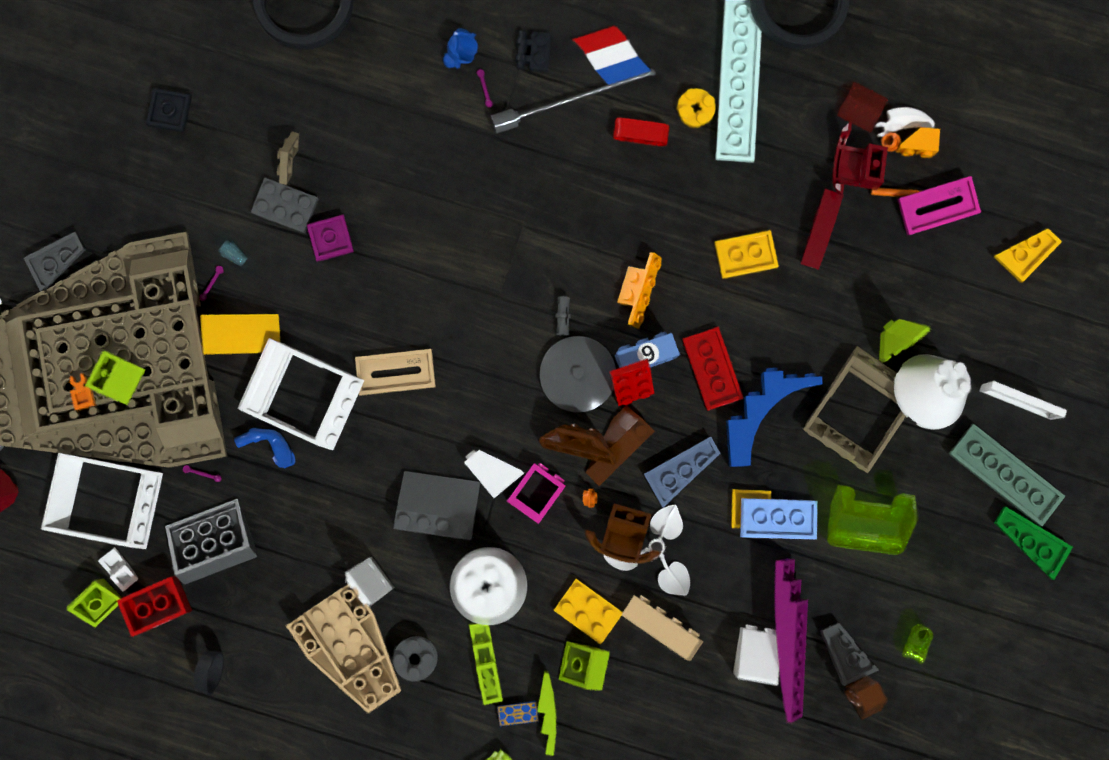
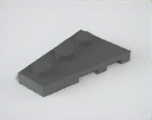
(54, 259)
(846, 656)

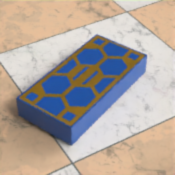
(518, 713)

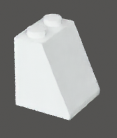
(757, 655)

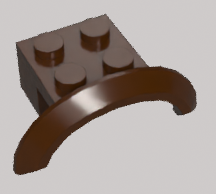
(624, 536)

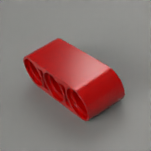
(641, 131)

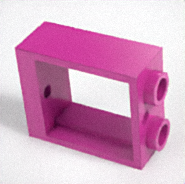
(524, 508)

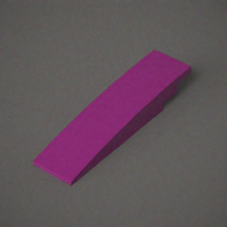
(791, 636)

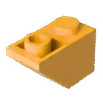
(922, 142)

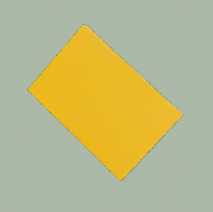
(746, 254)

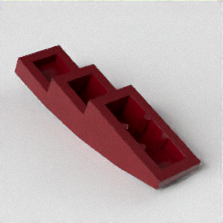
(821, 229)

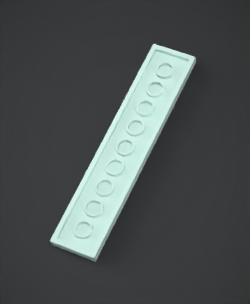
(738, 83)

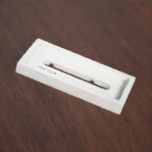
(1022, 400)

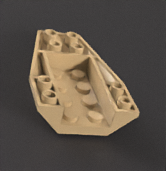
(348, 647)

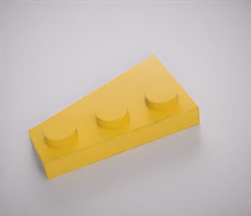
(1028, 255)

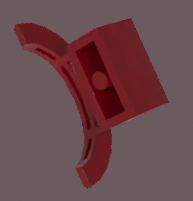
(858, 166)

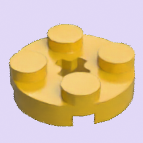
(705, 102)

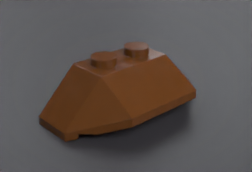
(578, 442)

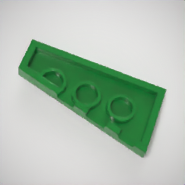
(1038, 544)

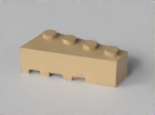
(662, 628)

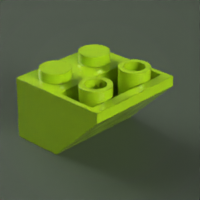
(115, 377)

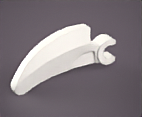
(903, 119)

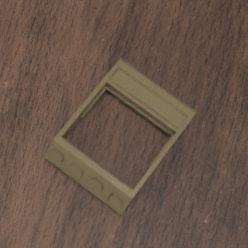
(878, 377)

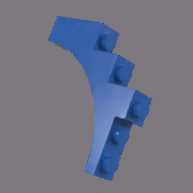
(774, 388)

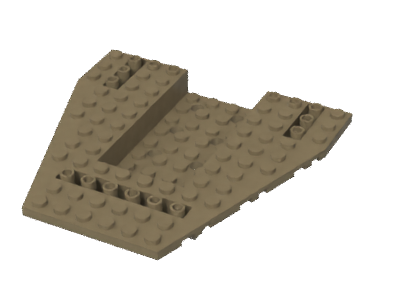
(173, 409)

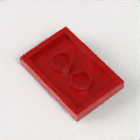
(632, 382)

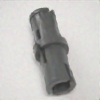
(563, 316)

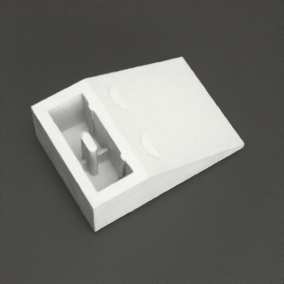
(369, 581)

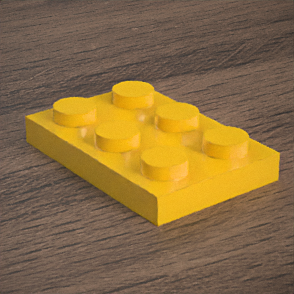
(588, 611)

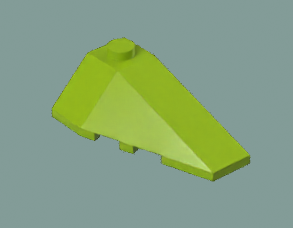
(899, 336)

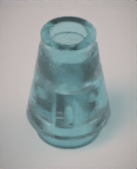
(231, 252)

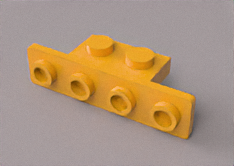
(638, 287)

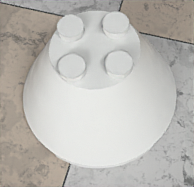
(932, 390)

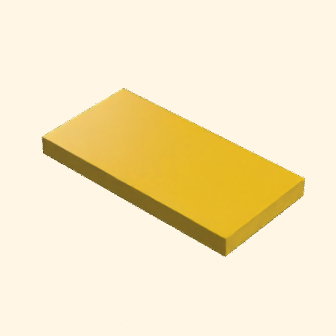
(238, 333)

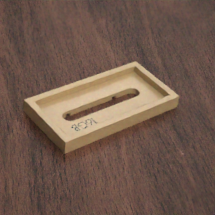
(367, 364)

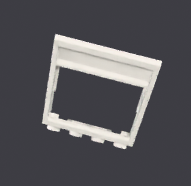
(267, 379)

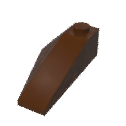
(623, 437)

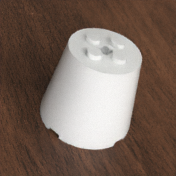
(507, 588)

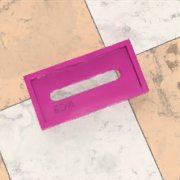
(917, 223)

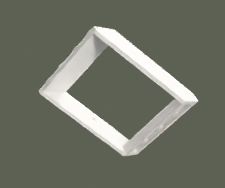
(64, 490)

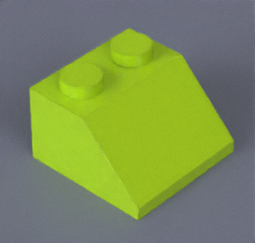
(584, 666)

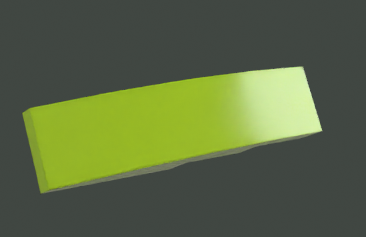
(485, 663)
(547, 706)

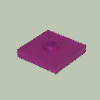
(330, 238)

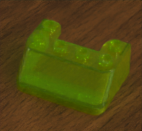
(869, 524)

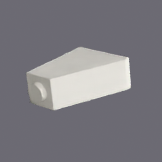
(492, 472)

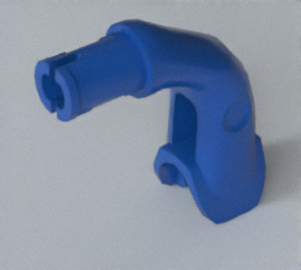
(283, 454)

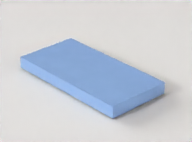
(778, 518)

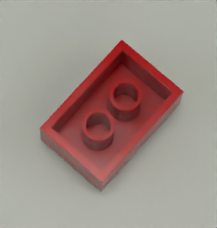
(154, 605)

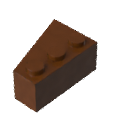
(865, 696)

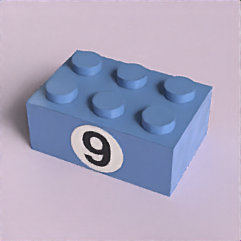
(656, 351)

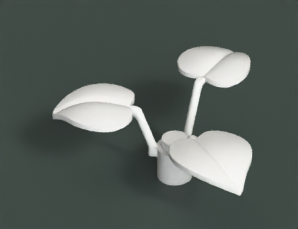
(674, 578)

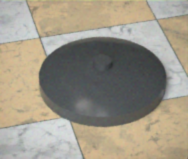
(577, 374)

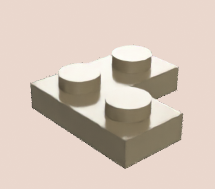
(286, 157)

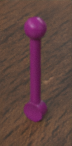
(480, 73)
(219, 270)
(187, 469)

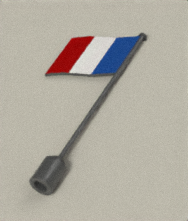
(611, 59)

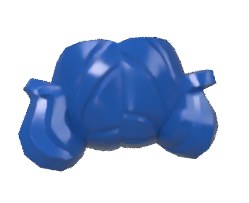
(460, 49)

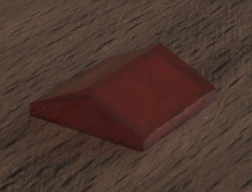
(862, 107)

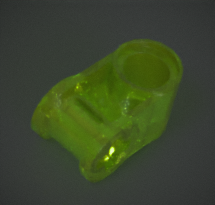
(918, 645)

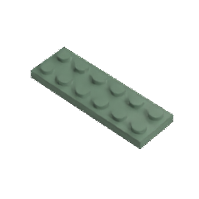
(1006, 475)

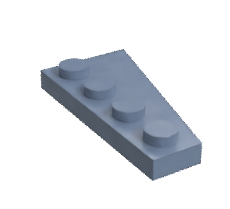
(677, 472)

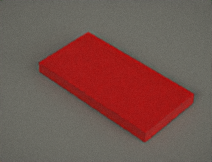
(712, 368)

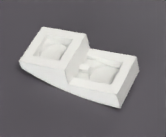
(119, 569)

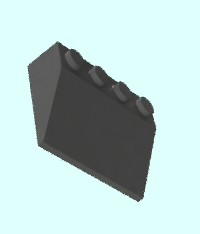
(437, 505)
(210, 542)

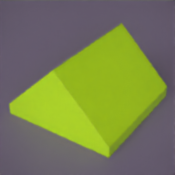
(95, 602)

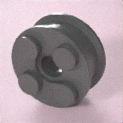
(403, 663)

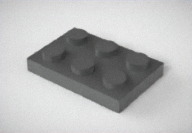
(284, 205)

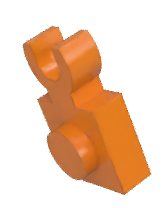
(82, 395)

